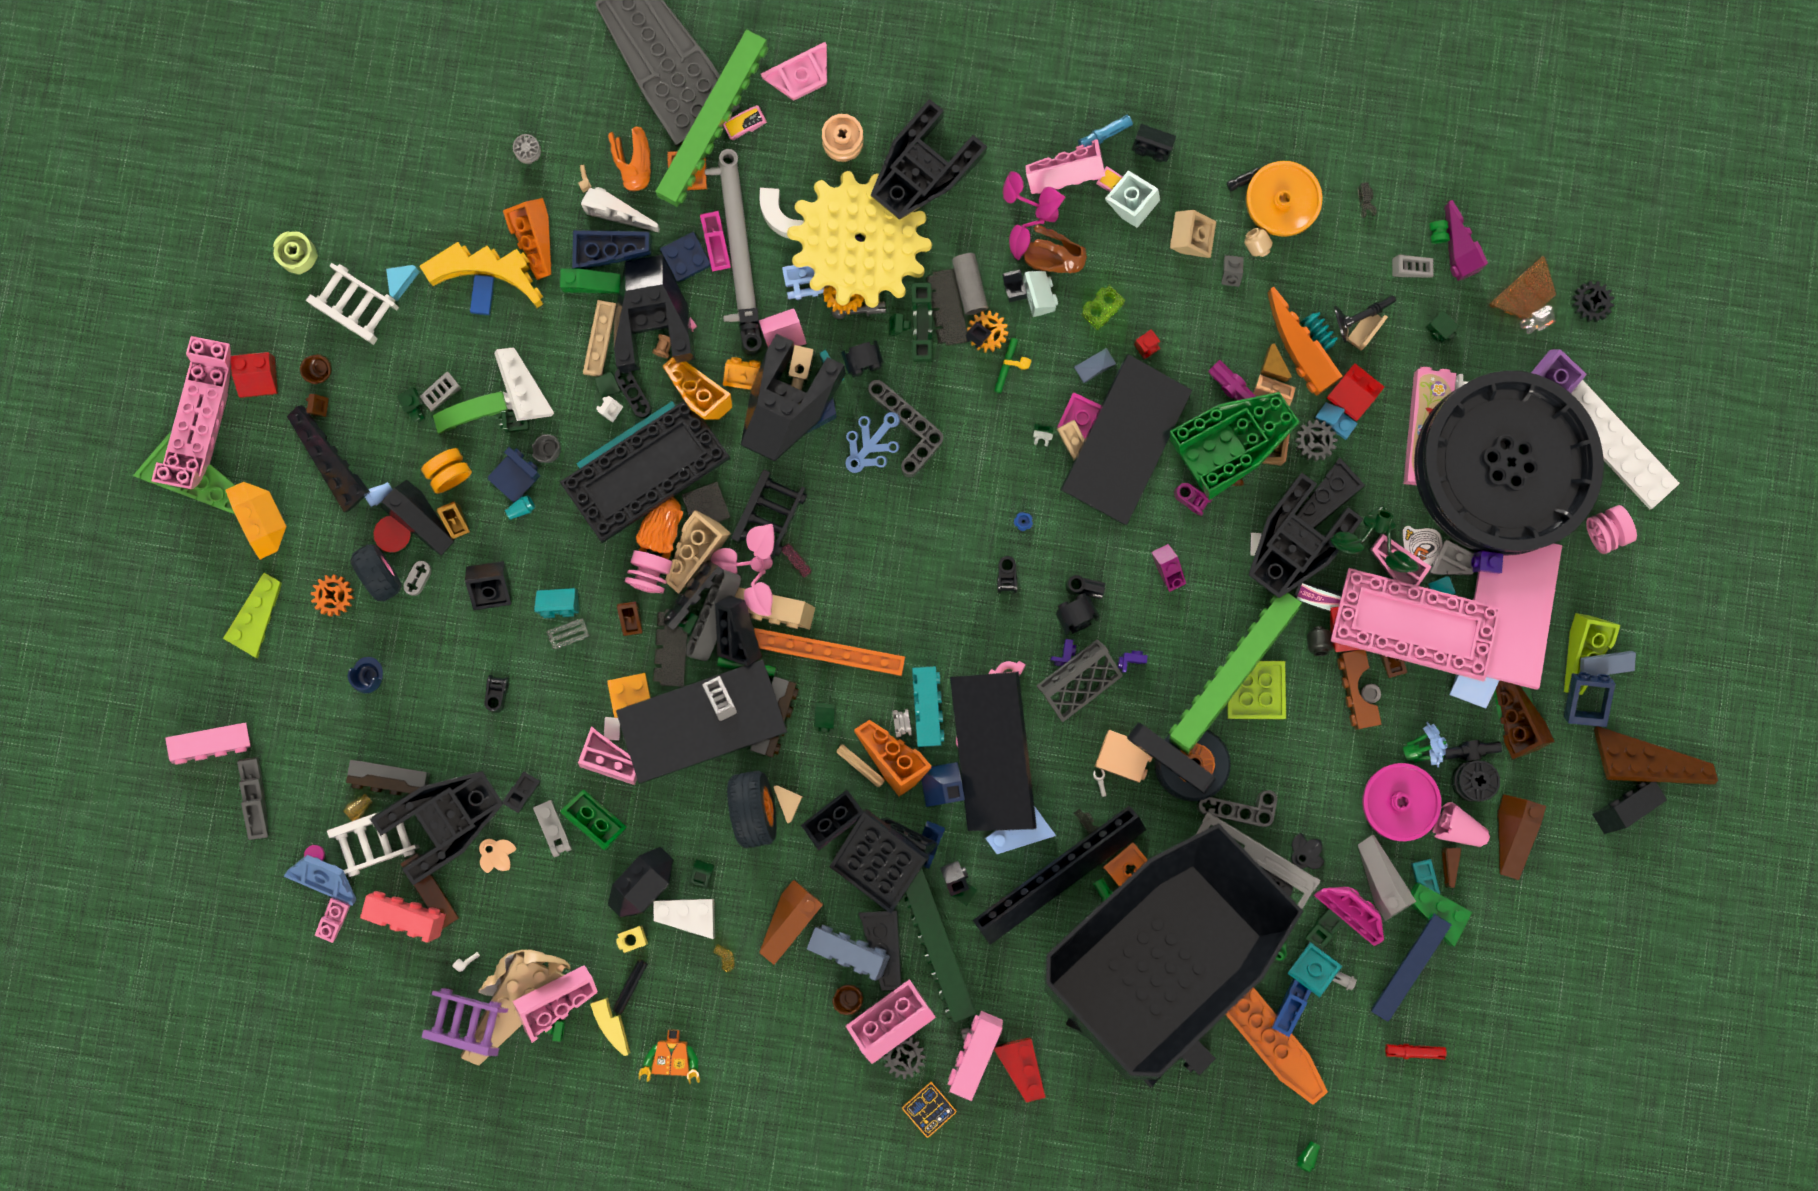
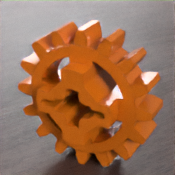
(326, 599)

